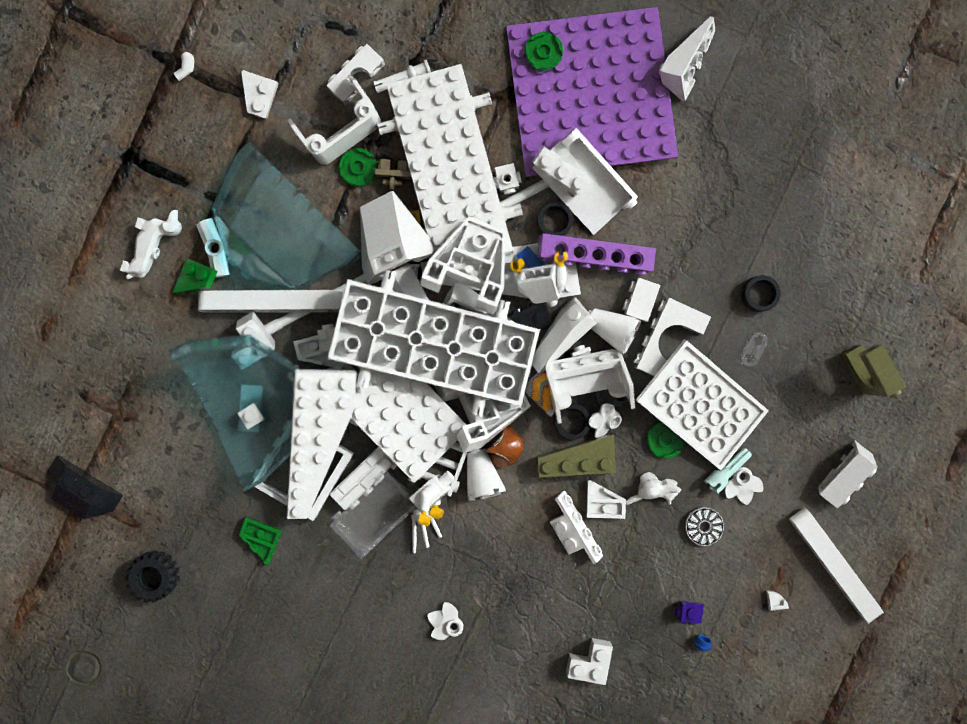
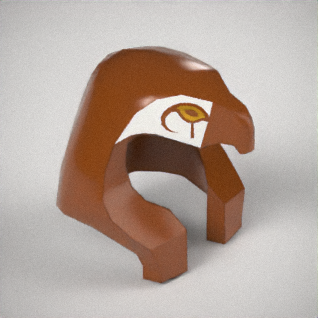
(507, 446)

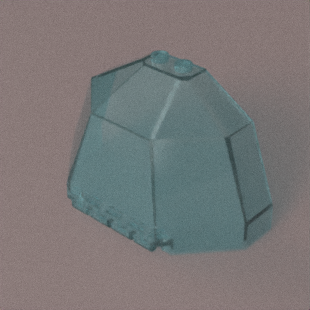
(272, 231)
(232, 377)

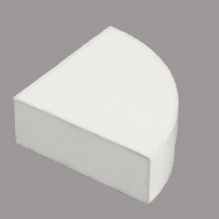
(776, 601)

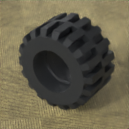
(137, 580)

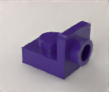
(689, 612)

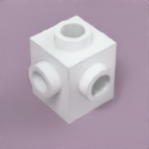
(507, 171)

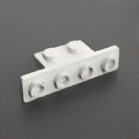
(573, 530)

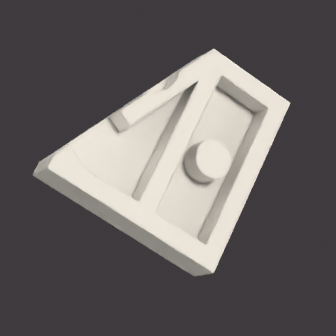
(258, 94)
(309, 351)
(604, 503)

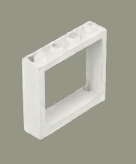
(282, 497)

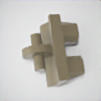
(401, 173)

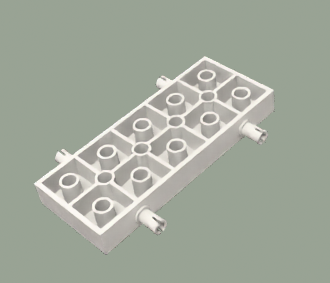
(446, 153)
(433, 343)

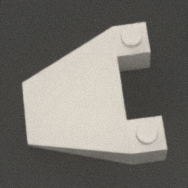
(473, 257)
(481, 430)

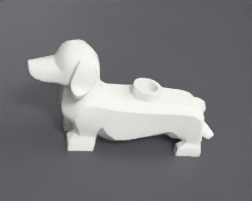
(147, 243)

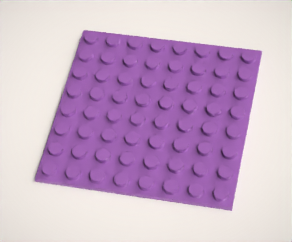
(602, 87)

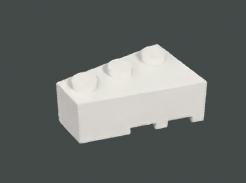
(848, 475)

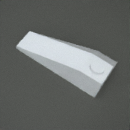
(565, 330)

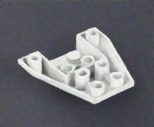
(390, 237)

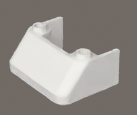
(328, 150)
(587, 375)

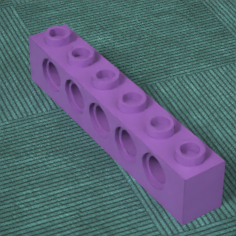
(644, 255)

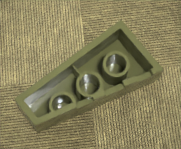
(584, 458)

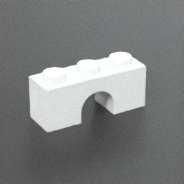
(365, 61)
(562, 170)

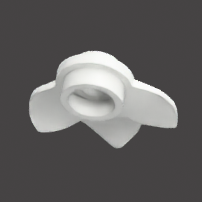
(605, 419)
(743, 488)
(443, 619)

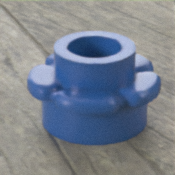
(702, 643)

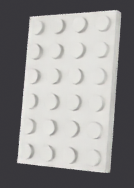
(702, 404)
(406, 421)

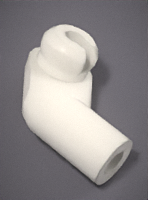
(187, 66)

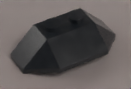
(80, 491)

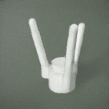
(415, 517)

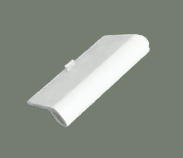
(606, 192)

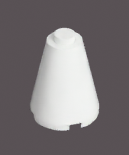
(615, 328)
(482, 476)

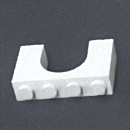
(670, 314)

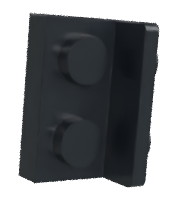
(535, 316)

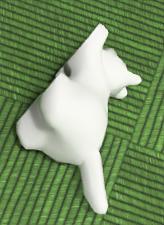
(652, 488)

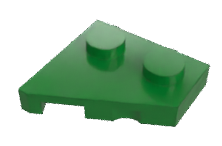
(194, 277)
(261, 538)

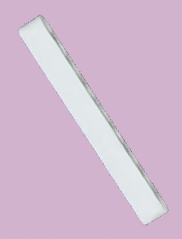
(269, 301)

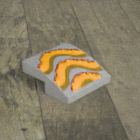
(539, 392)

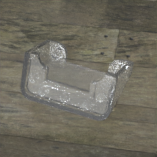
(373, 514)

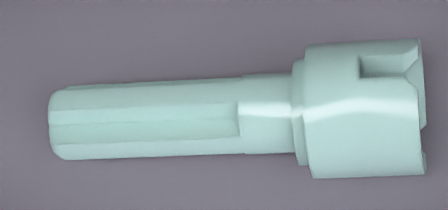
(719, 479)

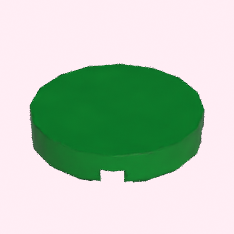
(544, 51)
(358, 167)
(663, 441)

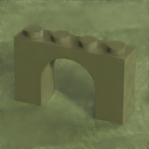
(873, 371)

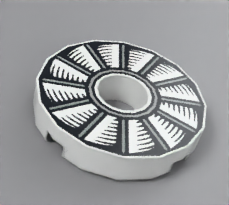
(715, 528)

